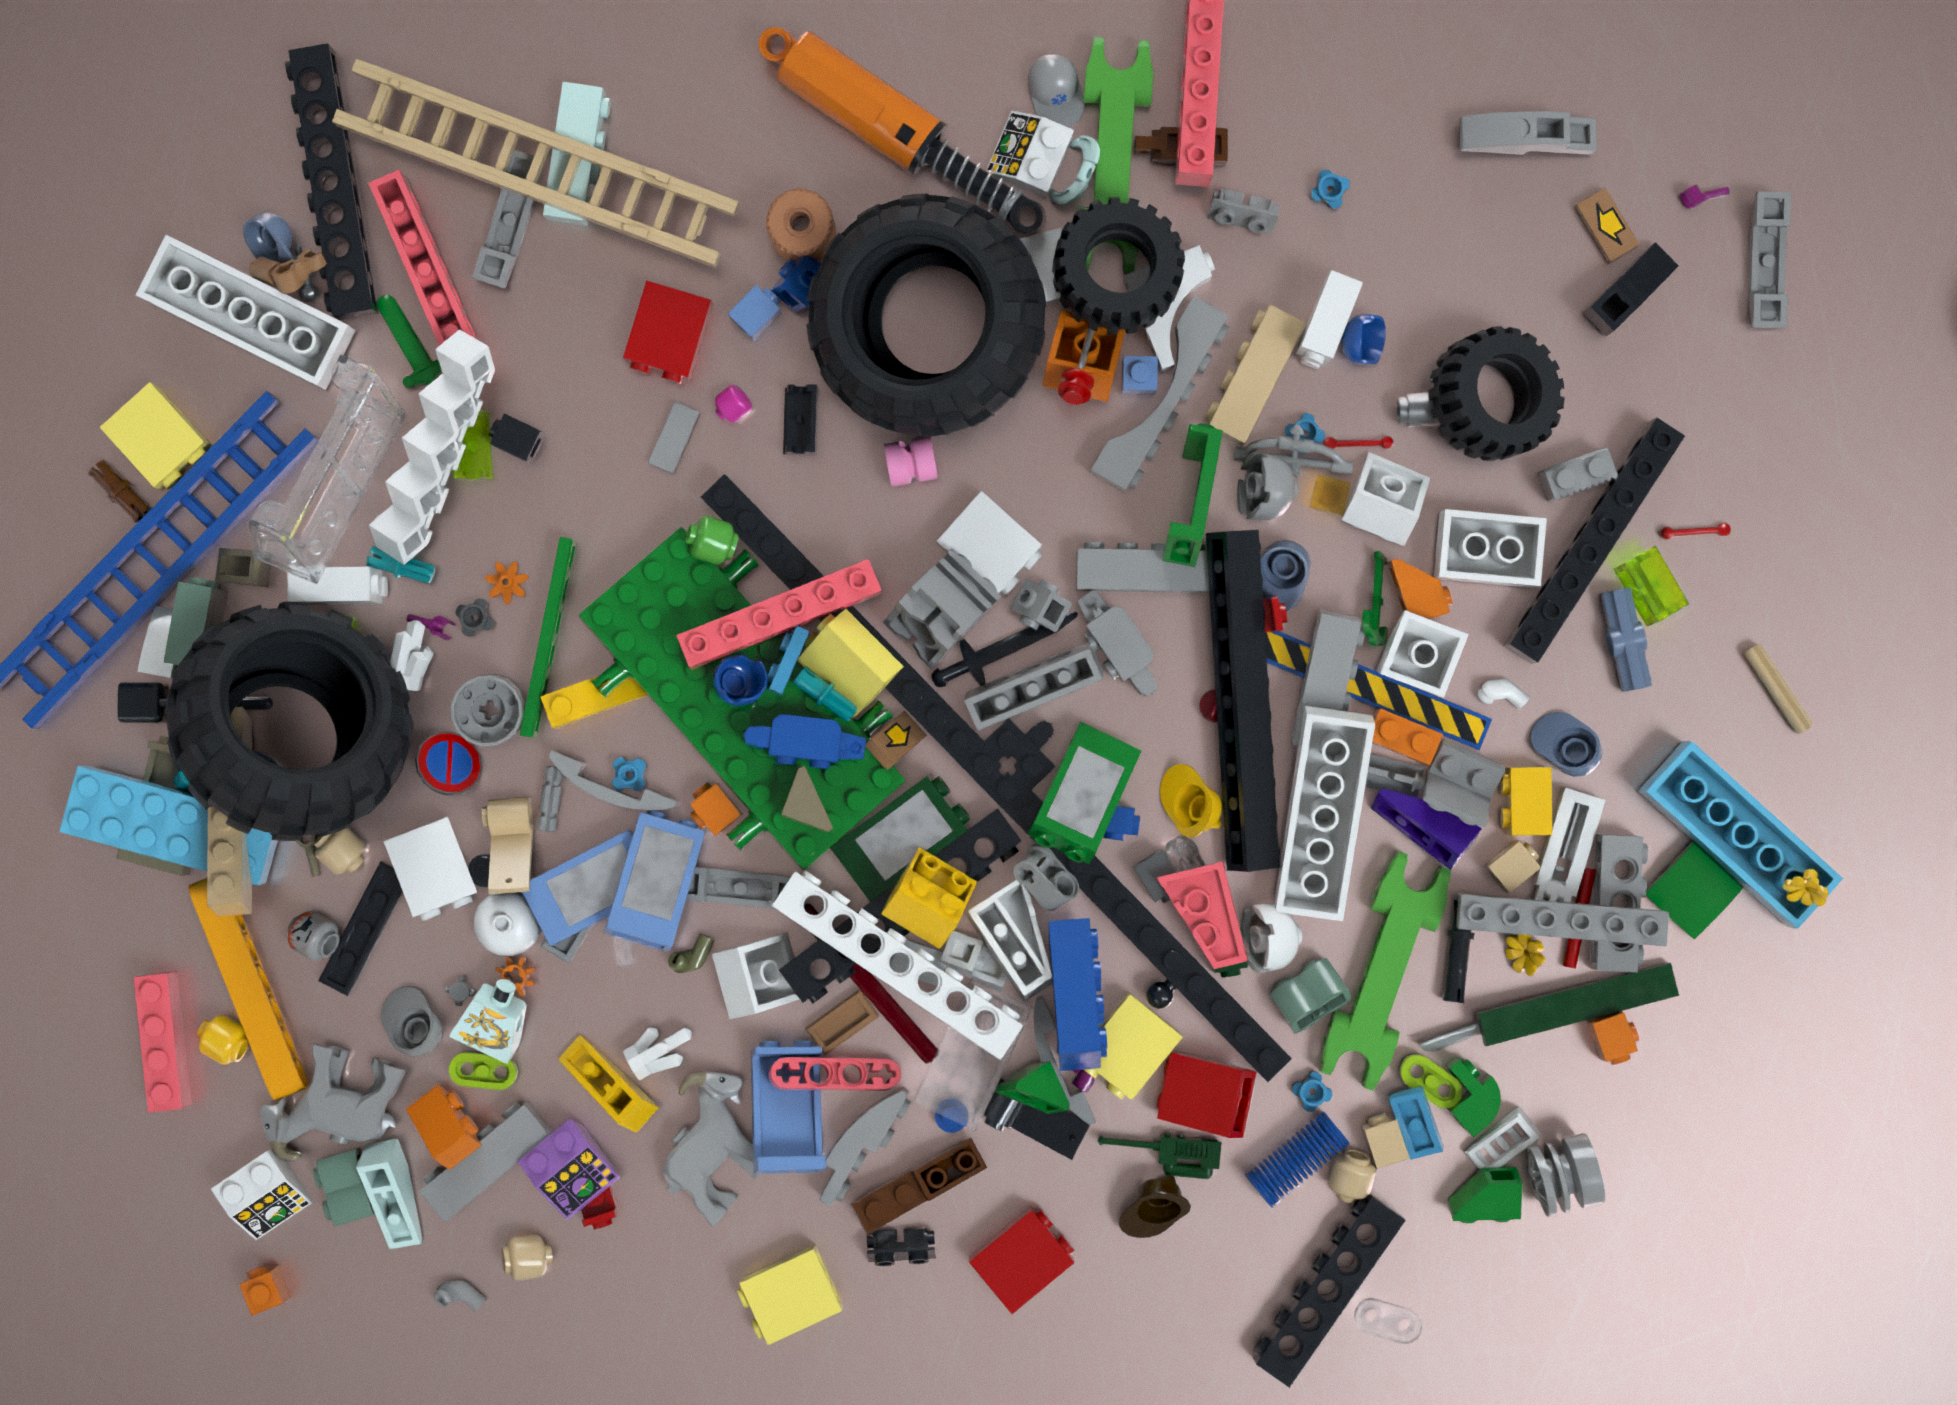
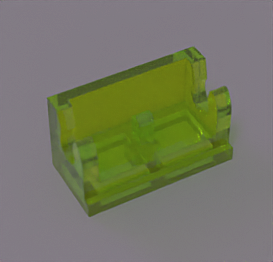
(477, 457)
(1652, 586)

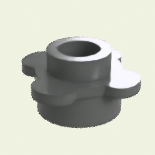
(465, 614)

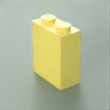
(156, 437)
(850, 659)
(1135, 1047)
(790, 1295)

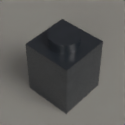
(515, 438)

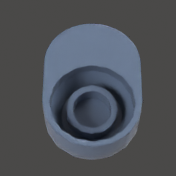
(268, 237)
(1285, 572)
(1567, 743)

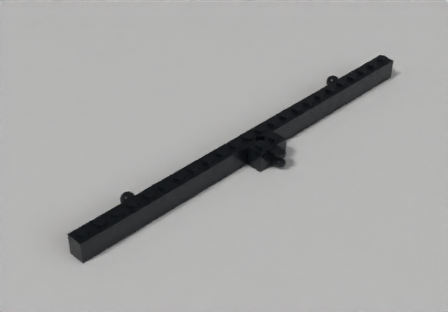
(1018, 800)

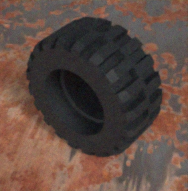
(1128, 224)
(1532, 380)

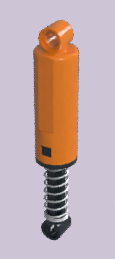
(887, 120)

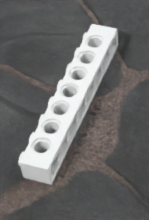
(994, 1041)

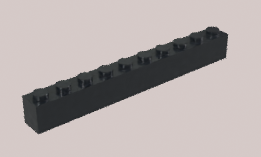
(1242, 700)

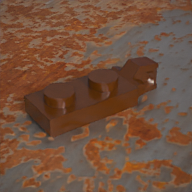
(1163, 145)

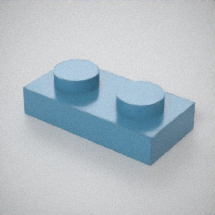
(792, 646)
(1416, 1122)

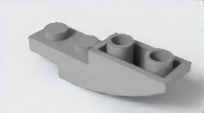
(1528, 132)
(867, 1131)

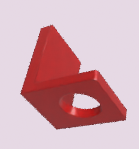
(1274, 614)

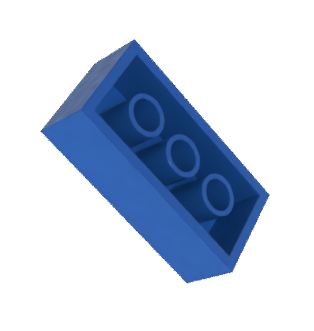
(1074, 992)

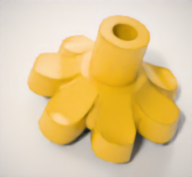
(1806, 889)
(1526, 953)

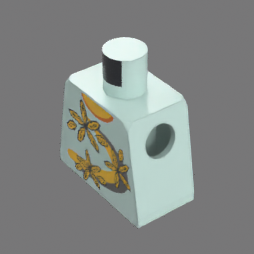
(493, 1021)

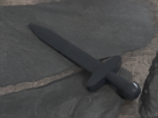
(974, 661)

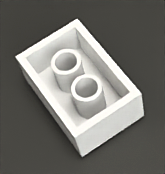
(1490, 548)

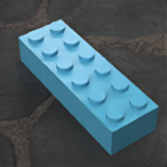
(150, 821)
(1735, 830)

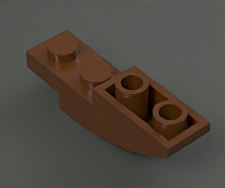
(918, 1185)

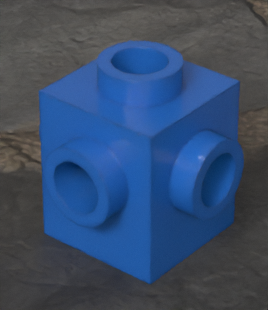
(795, 281)

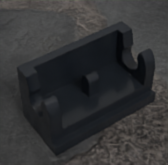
(801, 420)

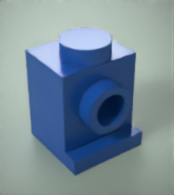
(1122, 823)

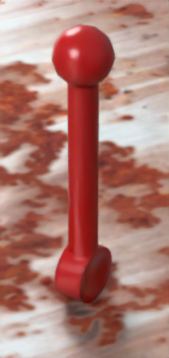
(1386, 442)
(1722, 530)

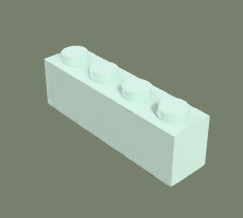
(580, 119)

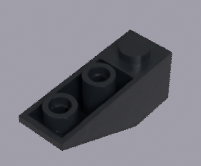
(1630, 289)

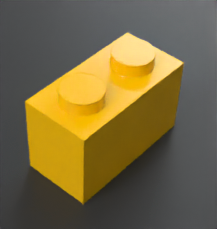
(1527, 801)

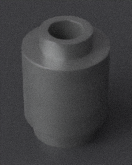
(1415, 410)

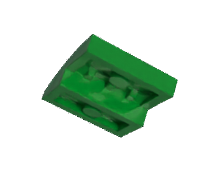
(1694, 890)

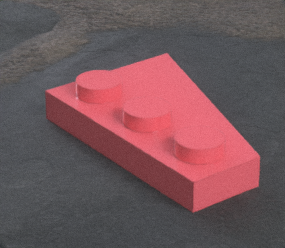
(1208, 909)

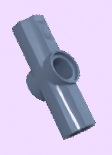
(1626, 639)

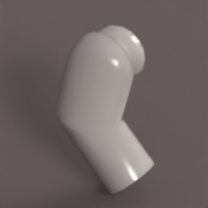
(458, 1291)

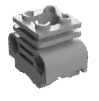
(942, 607)

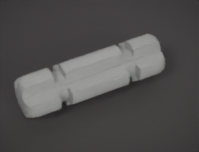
(549, 799)

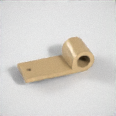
(511, 844)

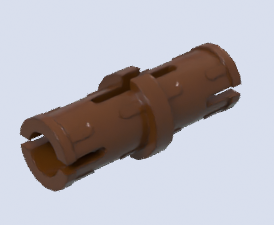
(119, 490)

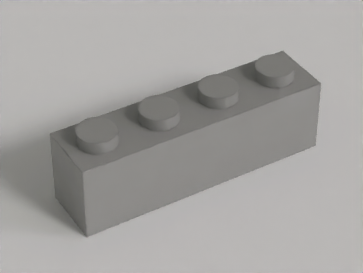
(1137, 570)
(1329, 665)
(500, 1150)

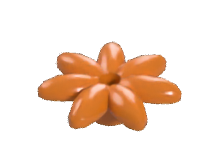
(511, 587)

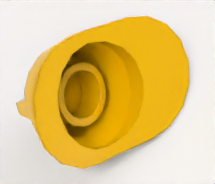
(1189, 801)

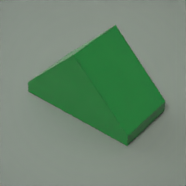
(1036, 1087)

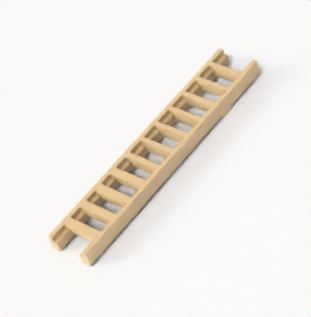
(528, 187)

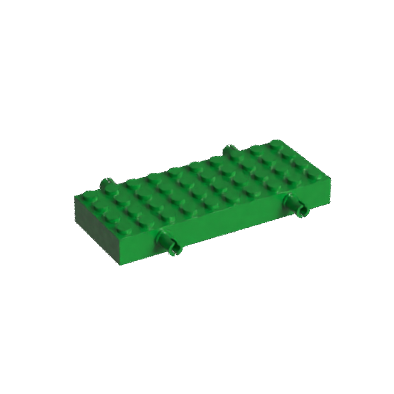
(639, 628)

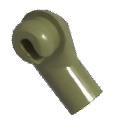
(691, 959)

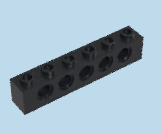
(1288, 1364)

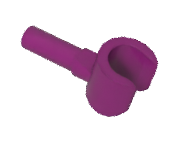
(1693, 197)
(434, 625)
(1083, 1080)

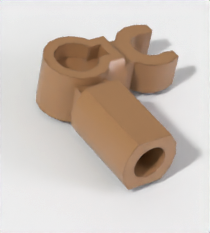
(287, 275)

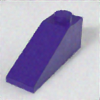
(1434, 831)

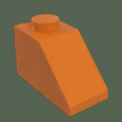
(1419, 591)

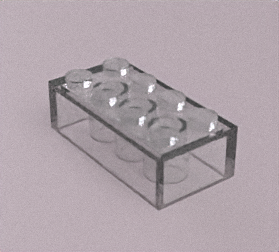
(961, 1072)

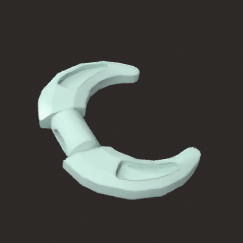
(1090, 157)

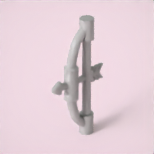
(1297, 444)

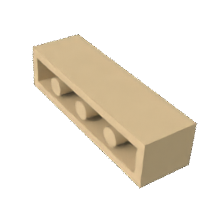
(1256, 375)

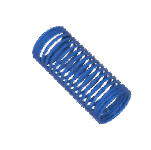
(1268, 1187)

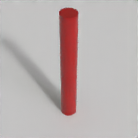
(1583, 897)

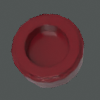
(1208, 706)

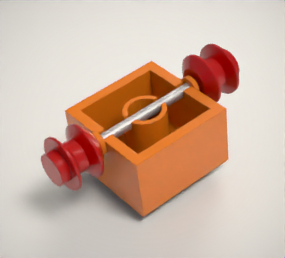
(1082, 360)

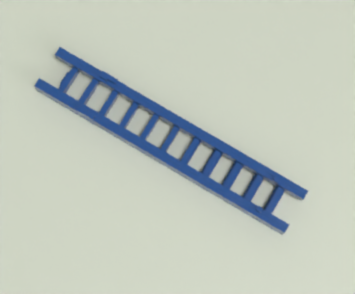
(133, 541)

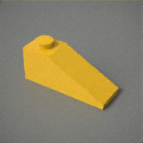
(585, 700)
(608, 1085)

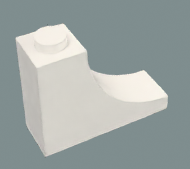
(1196, 273)

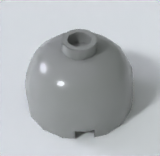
(1267, 487)

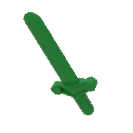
(424, 369)

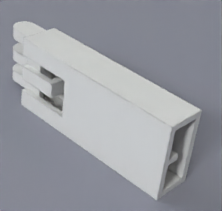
(1572, 836)

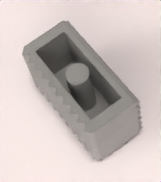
(1577, 475)

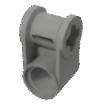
(1047, 879)

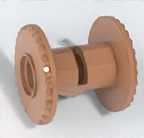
(796, 207)

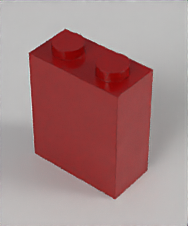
(667, 332)
(1206, 1095)
(1022, 1258)

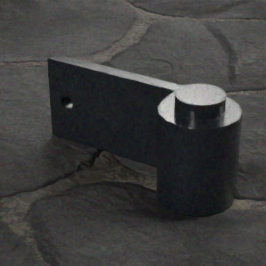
(1057, 1131)

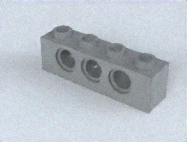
(1034, 685)
(1607, 886)

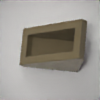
(241, 567)
(805, 805)

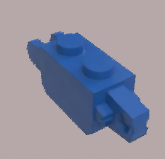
(806, 740)

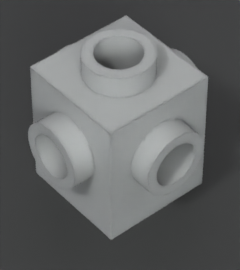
(1040, 605)

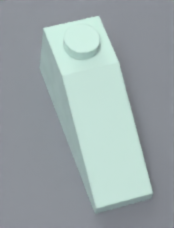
(390, 1192)

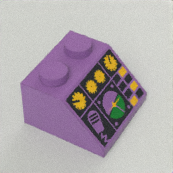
(569, 1168)

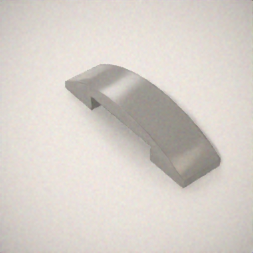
(506, 229)
(1768, 259)
(573, 769)
(736, 887)
(1042, 1024)

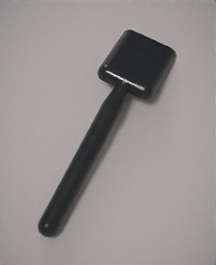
(145, 702)

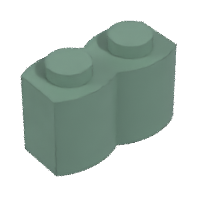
(1310, 995)
(343, 1188)

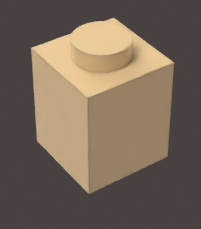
(1513, 865)
(1384, 1140)

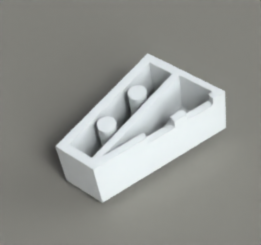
(1013, 937)

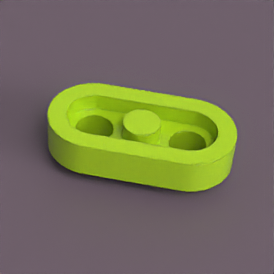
(483, 1072)
(1431, 1079)

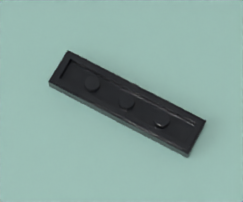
(363, 930)

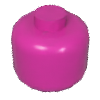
(732, 404)

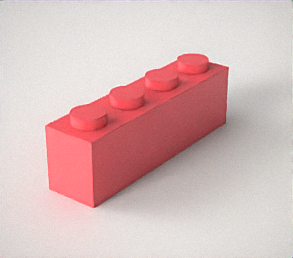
(162, 1041)

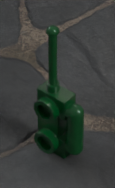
(1180, 1147)

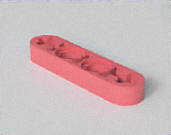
(834, 1069)

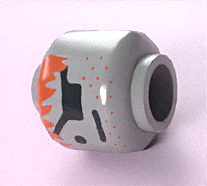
(313, 935)

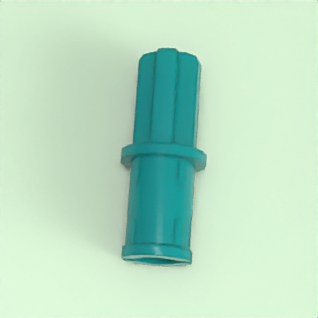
(412, 569)
(825, 694)

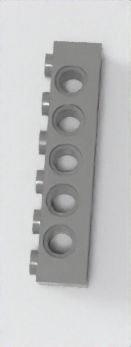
(1562, 919)

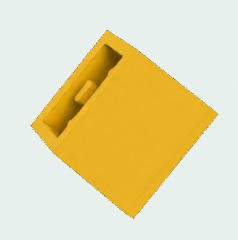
(929, 898)

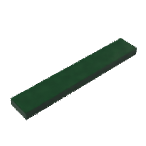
(1577, 1004)

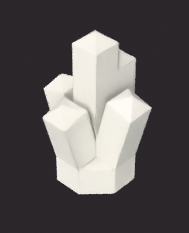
(410, 656)
(648, 1060)

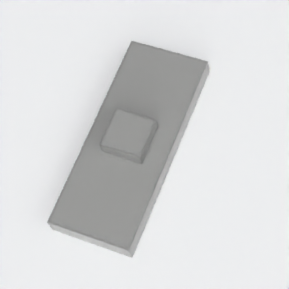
(673, 437)

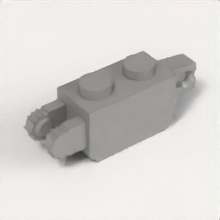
(1119, 641)

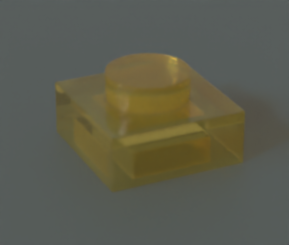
(1329, 495)

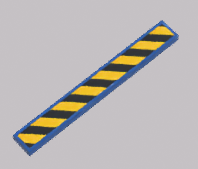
(1388, 694)

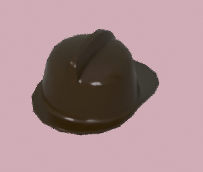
(1156, 1208)

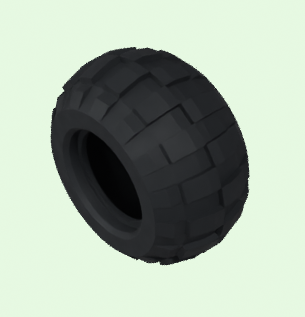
(851, 295)
(311, 655)

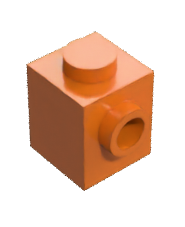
(714, 808)
(1613, 1037)
(264, 1289)

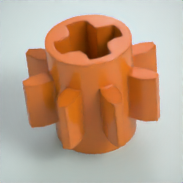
(524, 972)

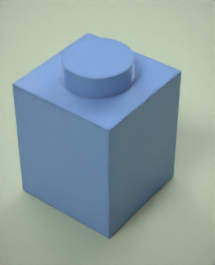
(756, 311)
(1139, 375)

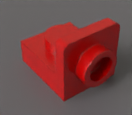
(600, 1210)

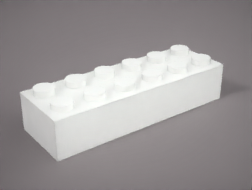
(245, 312)
(1324, 813)

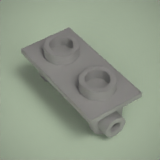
(1257, 216)
(1394, 775)

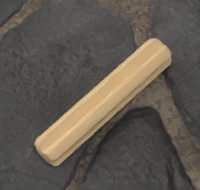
(1778, 688)

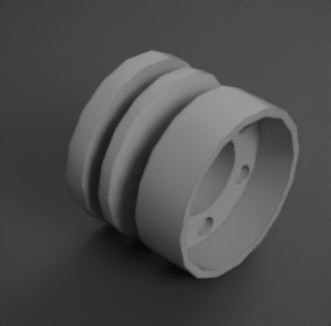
(473, 722)
(1566, 1174)

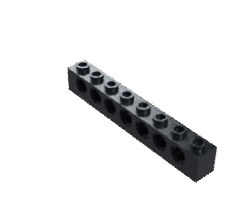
(361, 297)
(1594, 541)
(797, 971)

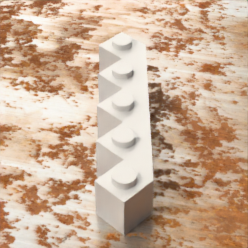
(434, 447)

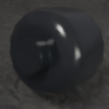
(479, 869)

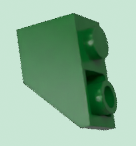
(1488, 1196)

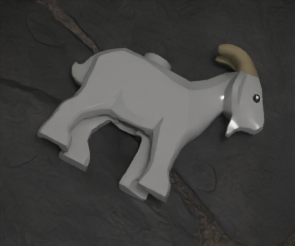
(333, 1108)
(707, 1145)

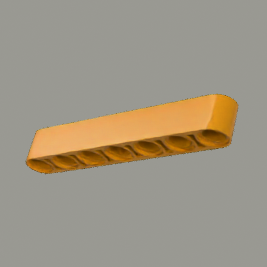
(251, 997)

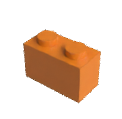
(1405, 737)
(444, 1126)

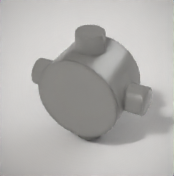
(460, 991)

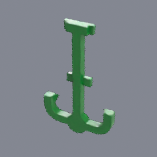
(1370, 620)

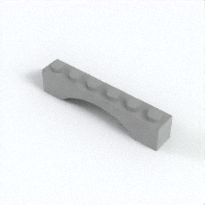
(1194, 334)

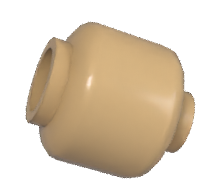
(340, 851)
(1352, 1175)
(526, 1257)

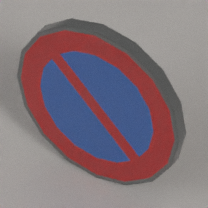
(448, 763)

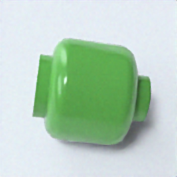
(711, 540)

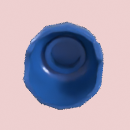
(1364, 339)
(740, 680)

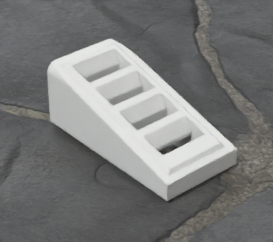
(1510, 1151)

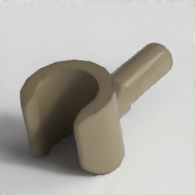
(310, 850)

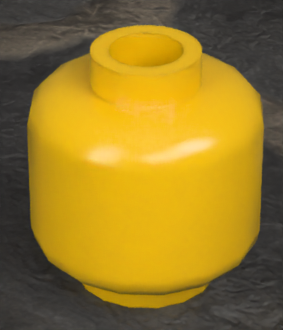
(222, 1040)

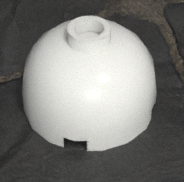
(506, 924)
(1271, 937)

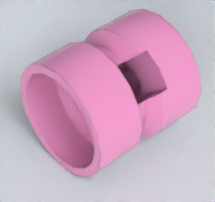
(910, 461)

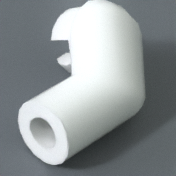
(1502, 689)

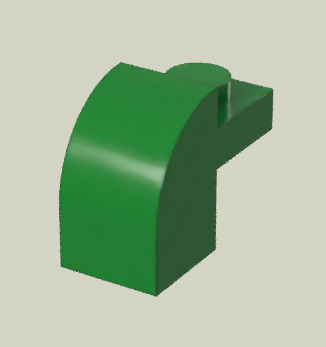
(1480, 1101)

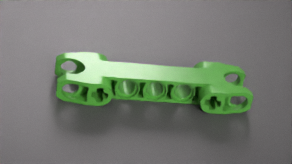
(1117, 94)
(1365, 1025)

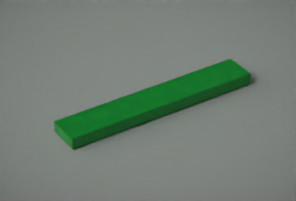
(548, 637)

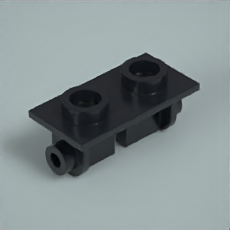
(889, 1250)

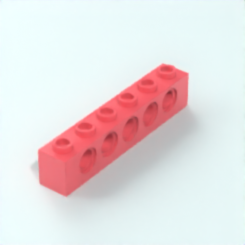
(1199, 92)
(420, 256)
(779, 614)

